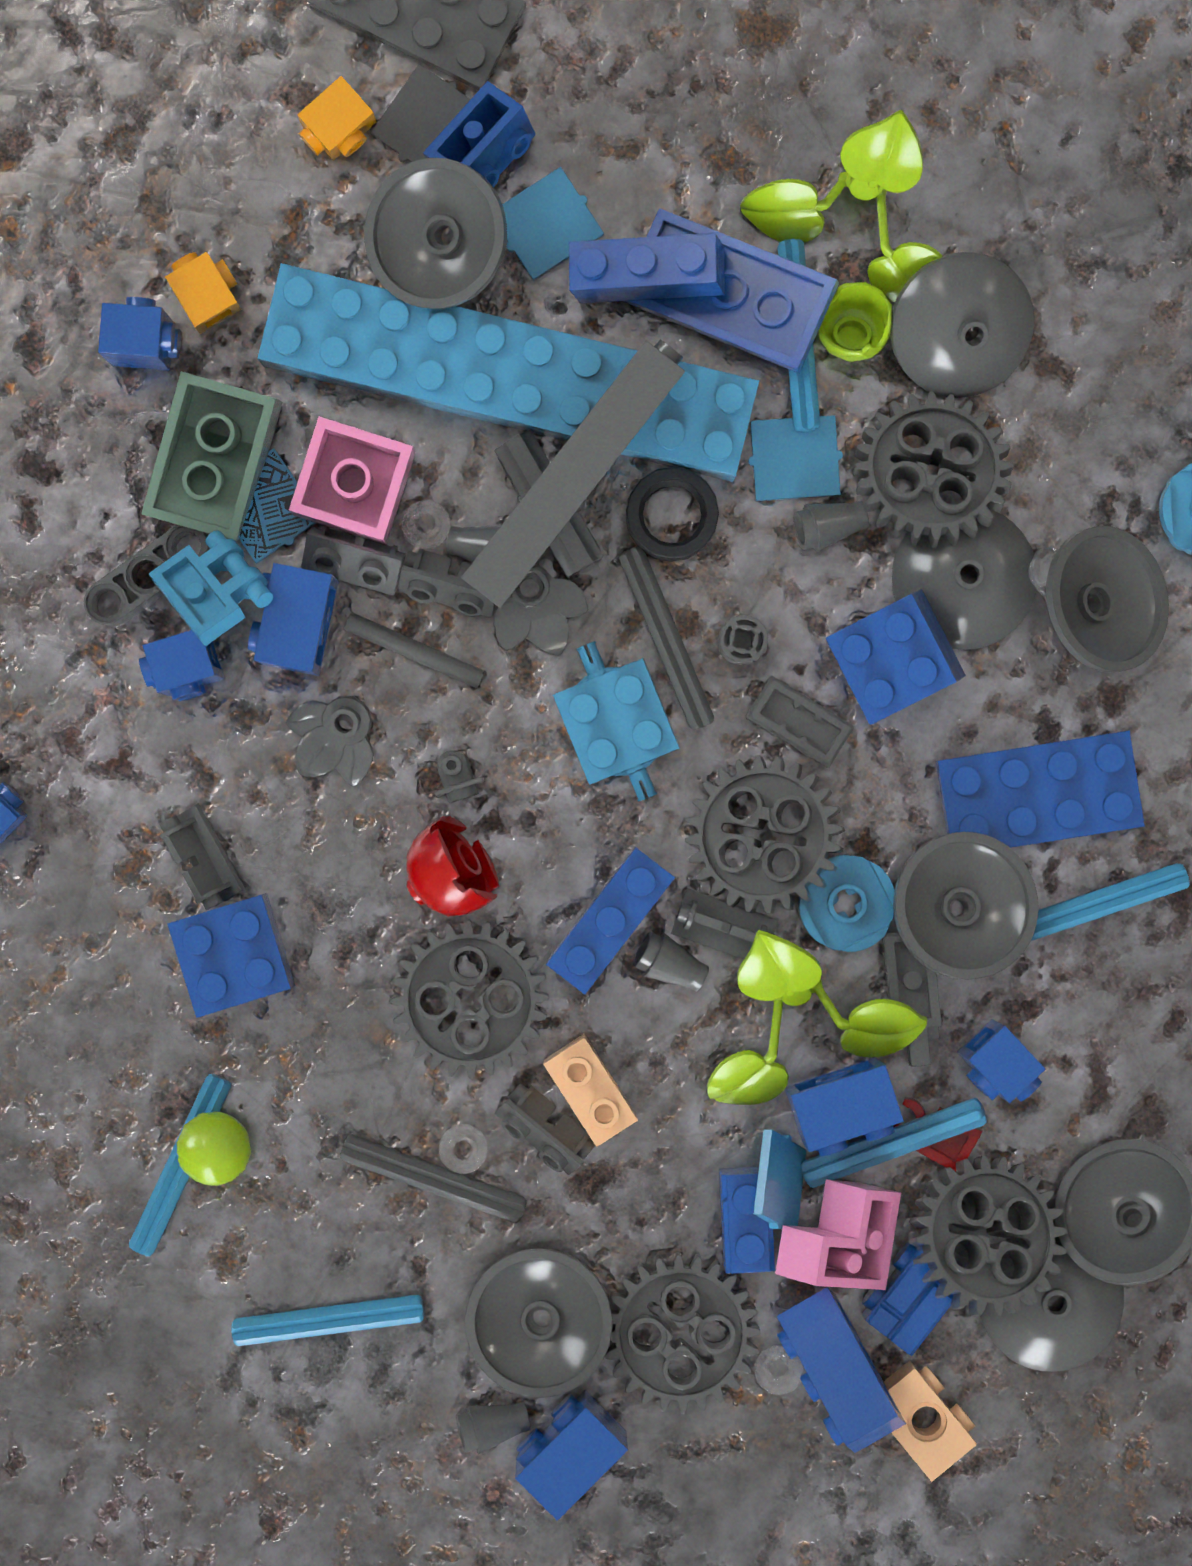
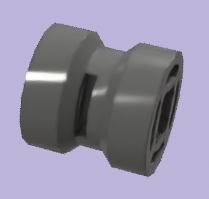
(736, 643)

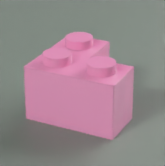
(851, 1240)

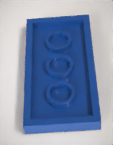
(767, 303)
(1044, 790)

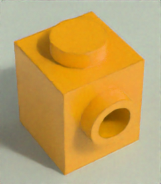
(336, 121)
(203, 289)

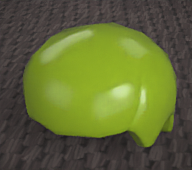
(856, 322)
(213, 1148)

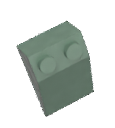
(211, 455)

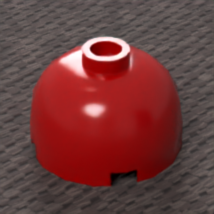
(448, 871)

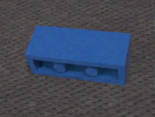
(646, 268)
(610, 920)
(839, 1371)

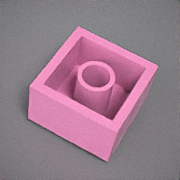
(352, 480)

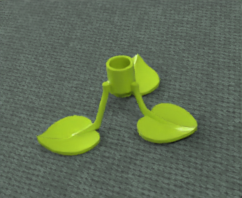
(875, 161)
(790, 975)

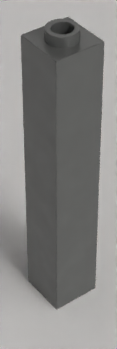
(575, 471)

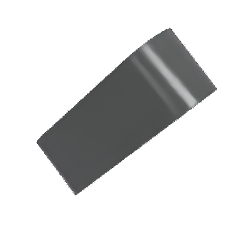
(124, 578)

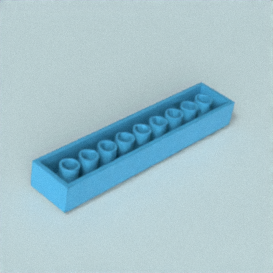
(493, 369)

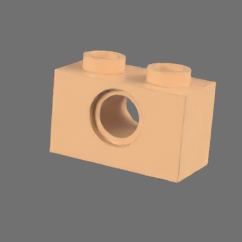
(590, 1090)
(942, 1442)

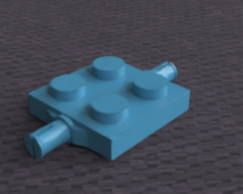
(616, 721)

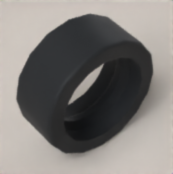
(672, 477)

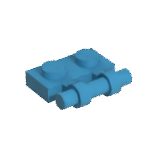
(198, 595)

